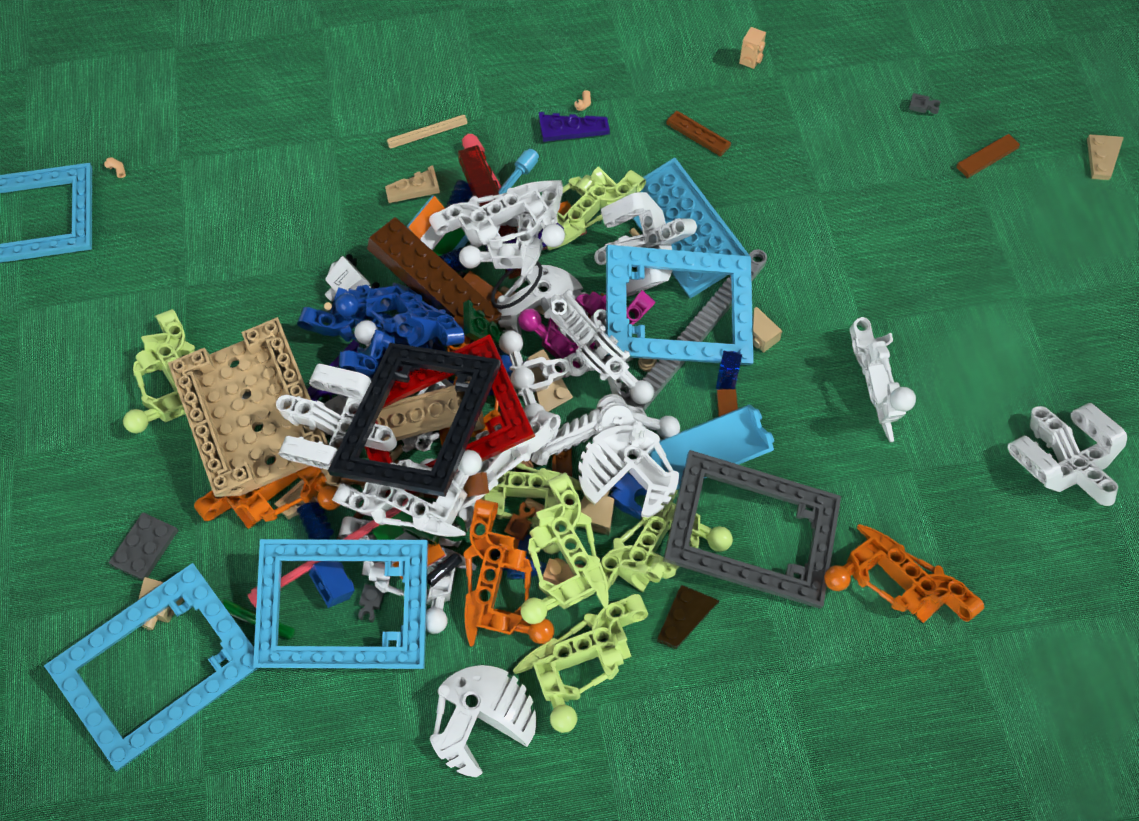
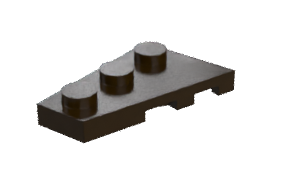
(684, 616)

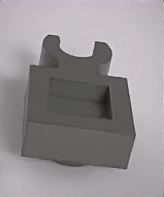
(922, 103)
(370, 600)

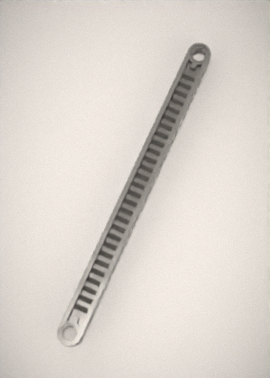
(698, 330)

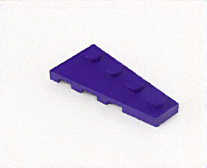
(569, 127)

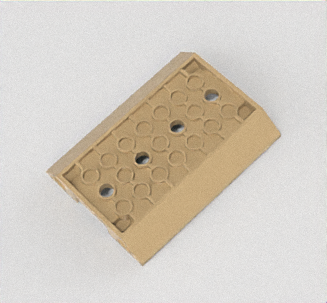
(226, 423)

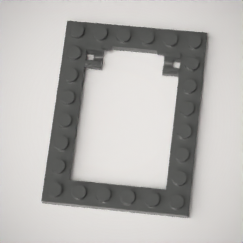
(824, 512)

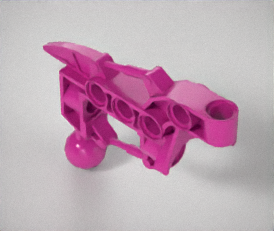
(559, 344)

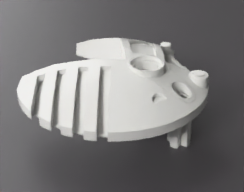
(553, 278)
(609, 461)
(498, 704)

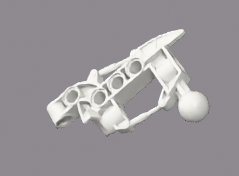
(481, 222)
(526, 249)
(873, 356)
(543, 426)
(437, 516)
(436, 596)

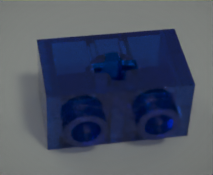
(728, 370)

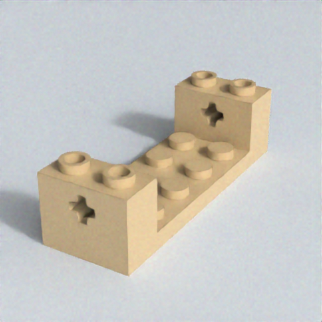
(424, 413)

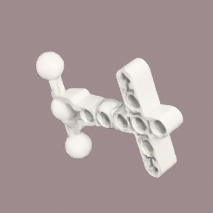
(523, 377)

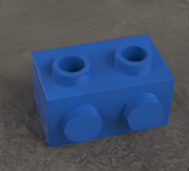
(331, 582)

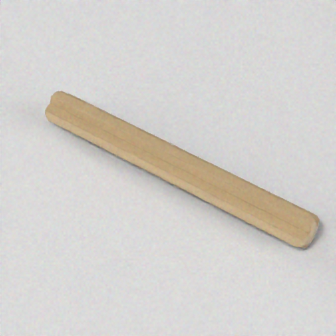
(426, 131)

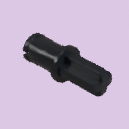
(443, 569)

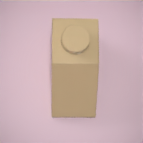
(764, 331)

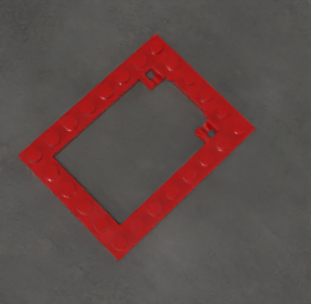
(513, 418)

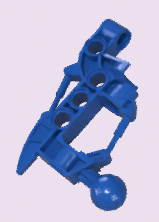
(312, 319)
(418, 323)
(368, 359)

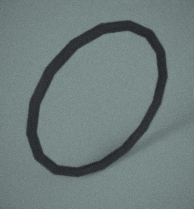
(523, 296)

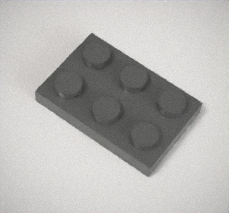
(143, 546)

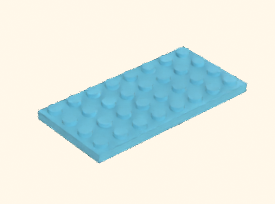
(681, 198)

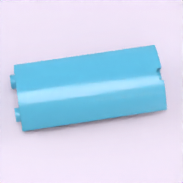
(730, 437)

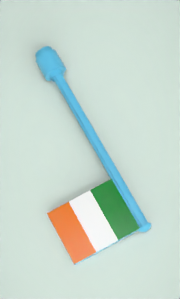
(455, 239)

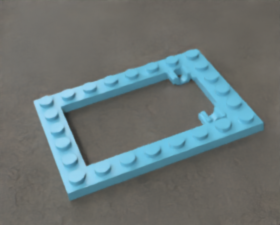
(81, 237)
(619, 271)
(197, 594)
(410, 641)

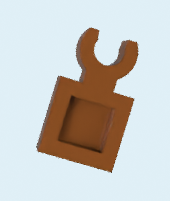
(519, 525)

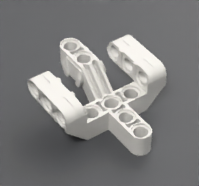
(655, 235)
(339, 382)
(1073, 466)

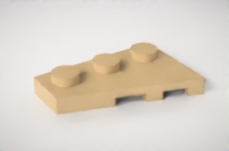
(1103, 155)
(417, 186)
(555, 394)

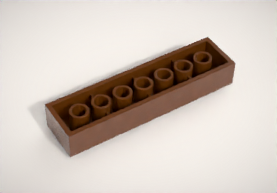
(426, 271)

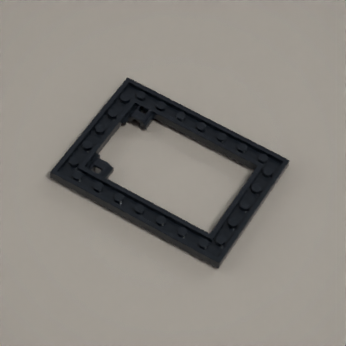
(476, 369)

